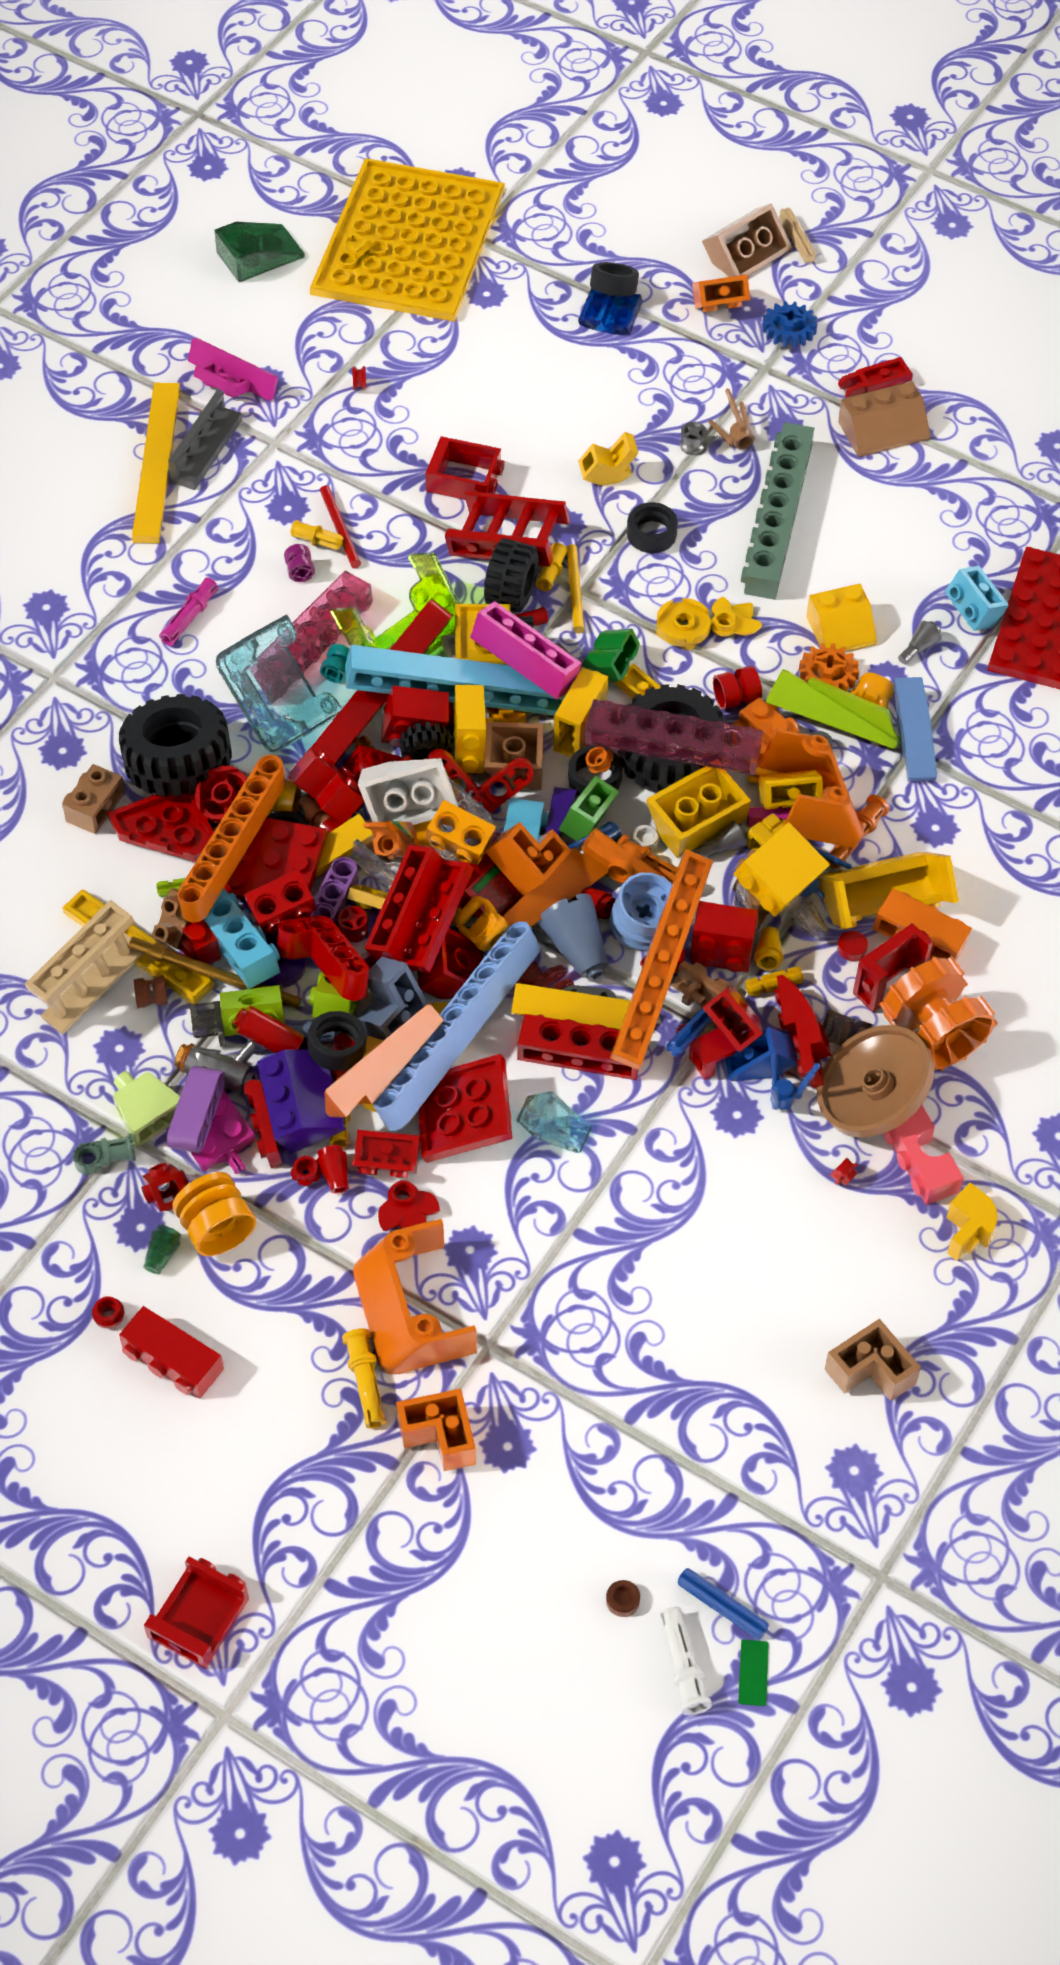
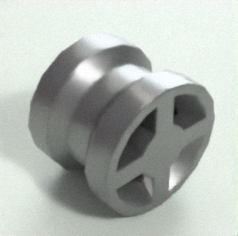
(693, 438)

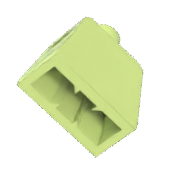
(144, 1105)

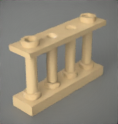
(99, 935)

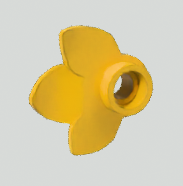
(733, 619)

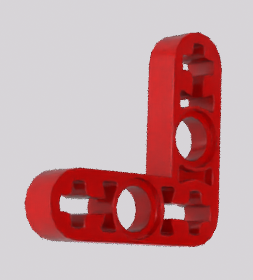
(483, 793)

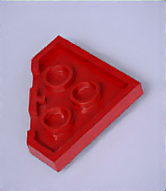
(164, 825)

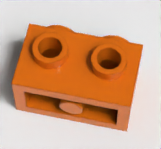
(721, 291)

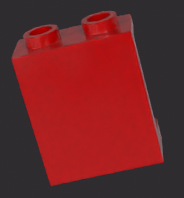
(902, 951)
(198, 1612)

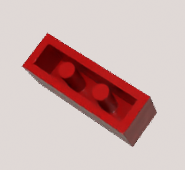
(171, 1352)

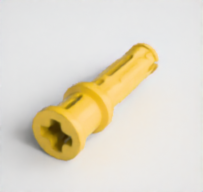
(362, 1364)

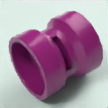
(299, 563)

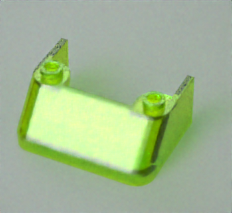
(432, 584)

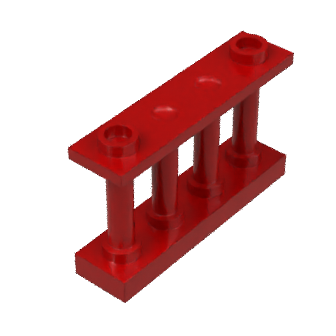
(481, 544)

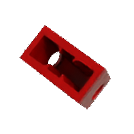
(734, 1018)

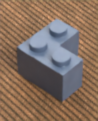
(395, 997)

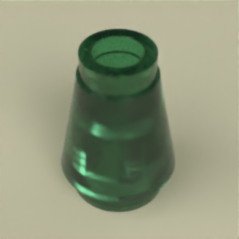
(161, 1248)

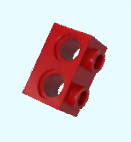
(277, 895)

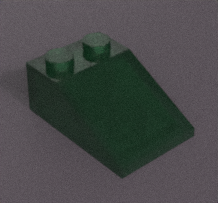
(255, 248)

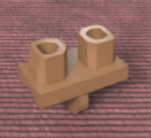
(171, 922)
(696, 985)

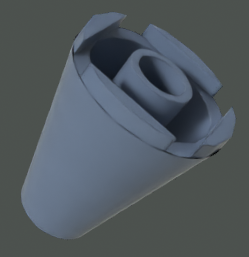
(576, 934)

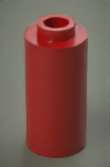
(266, 1030)

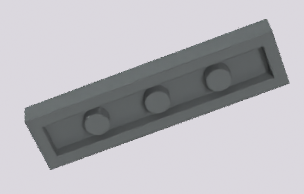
(203, 442)

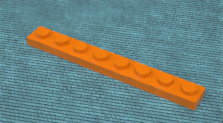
(661, 960)

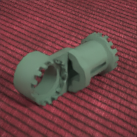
(105, 1151)

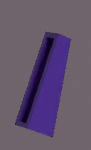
(560, 805)

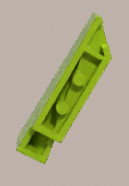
(834, 708)

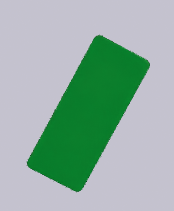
(753, 1672)

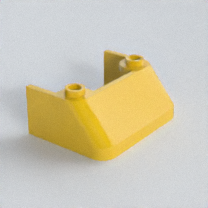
(865, 887)

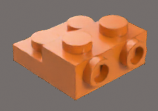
(765, 718)

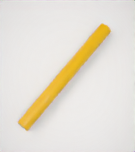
(575, 589)

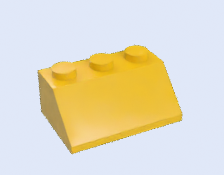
(697, 808)

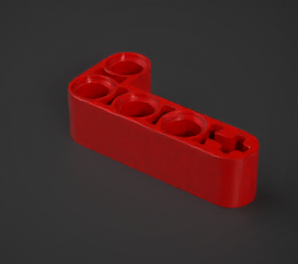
(330, 950)

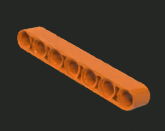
(231, 838)

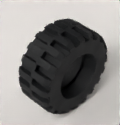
(150, 737)
(661, 772)

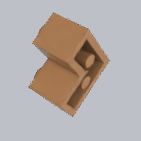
(873, 1354)

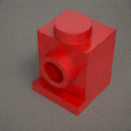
(200, 943)

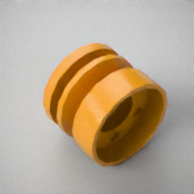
(214, 1214)

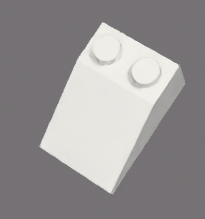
(405, 790)

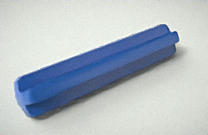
(688, 1033)
(723, 1603)

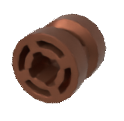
(143, 991)

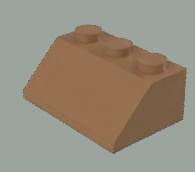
(748, 242)
(884, 419)

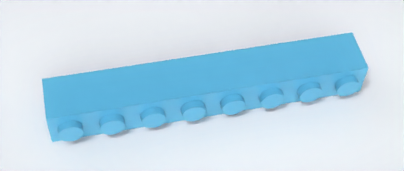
(504, 687)

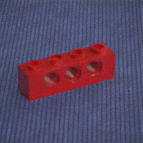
(564, 1052)

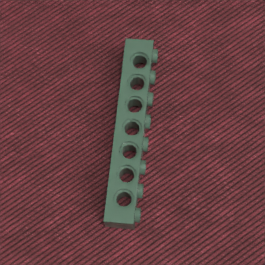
(778, 512)

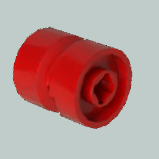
(733, 689)

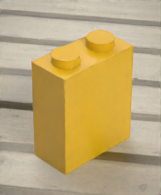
(574, 711)
(469, 727)
(781, 869)

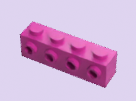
(525, 650)

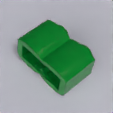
(613, 653)

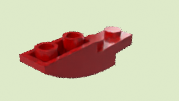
(803, 1027)

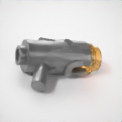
(234, 1065)

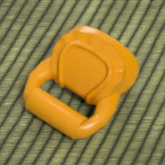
(874, 689)
(486, 929)

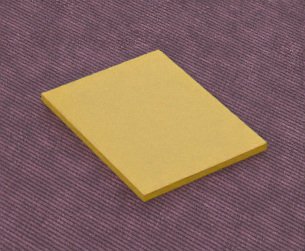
(422, 236)

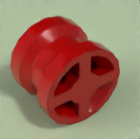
(358, 919)

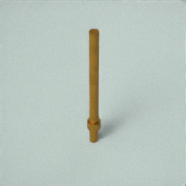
(161, 952)

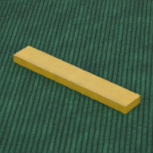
(182, 981)

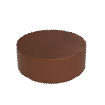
(623, 1598)

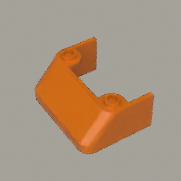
(821, 819)
(398, 1339)

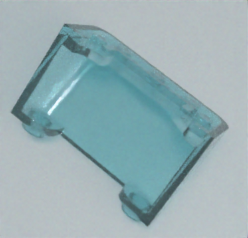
(273, 687)

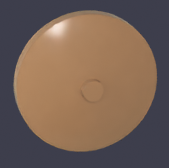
(875, 1081)

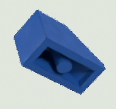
(755, 1059)

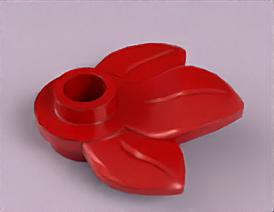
(408, 1211)

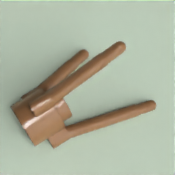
(740, 432)

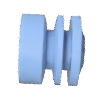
(638, 897)

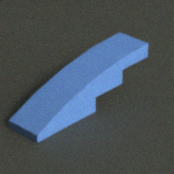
(915, 729)

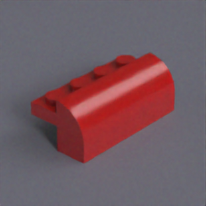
(418, 908)

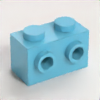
(976, 598)

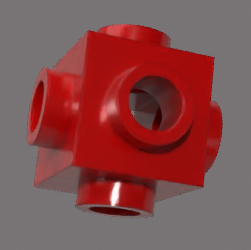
(159, 1175)

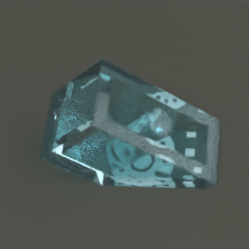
(553, 1122)

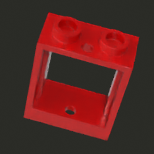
(463, 453)

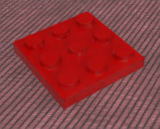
(276, 851)
(466, 1110)

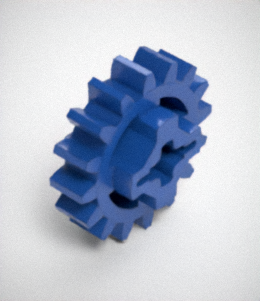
(789, 324)

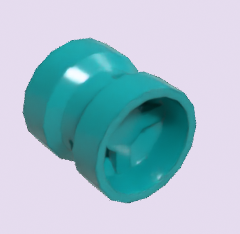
(334, 666)

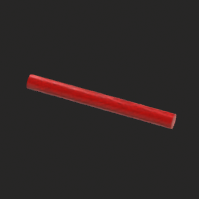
(340, 526)

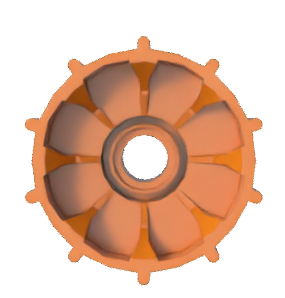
(928, 1000)

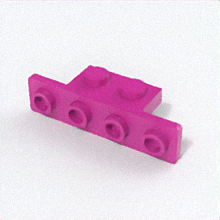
(230, 372)

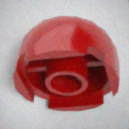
(219, 791)

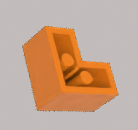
(527, 860)
(441, 1420)

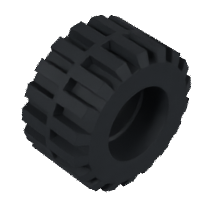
(511, 574)

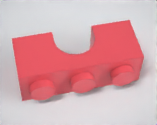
(930, 1175)

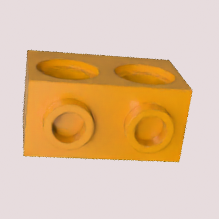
(465, 827)

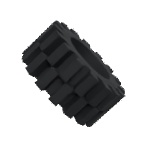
(422, 737)

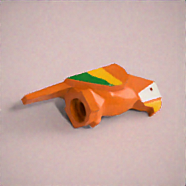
(392, 837)

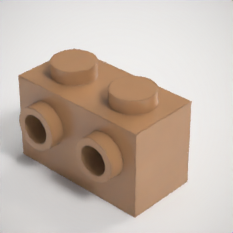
(92, 798)

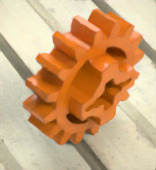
(830, 666)

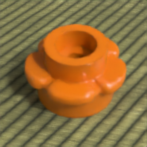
(597, 754)

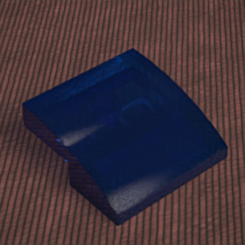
(610, 313)

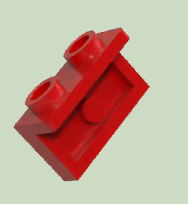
(386, 1152)

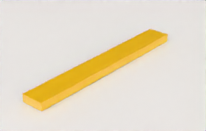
(155, 463)

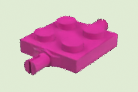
(226, 1138)

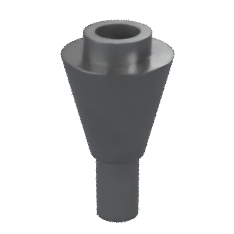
(924, 637)
(731, 837)

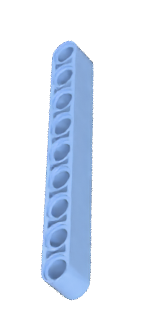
(461, 1023)

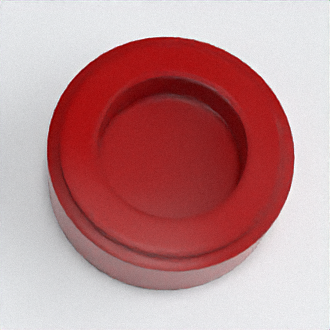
(852, 945)

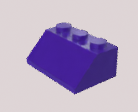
(296, 1099)

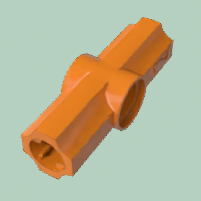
(620, 860)

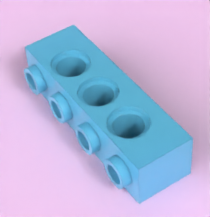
(242, 942)

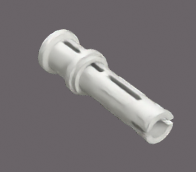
(687, 1675)

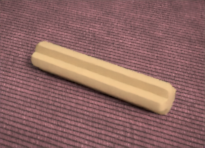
(797, 235)

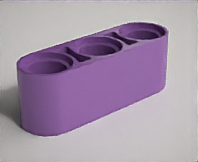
(338, 880)
(196, 1109)

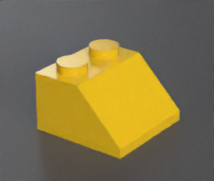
(842, 618)

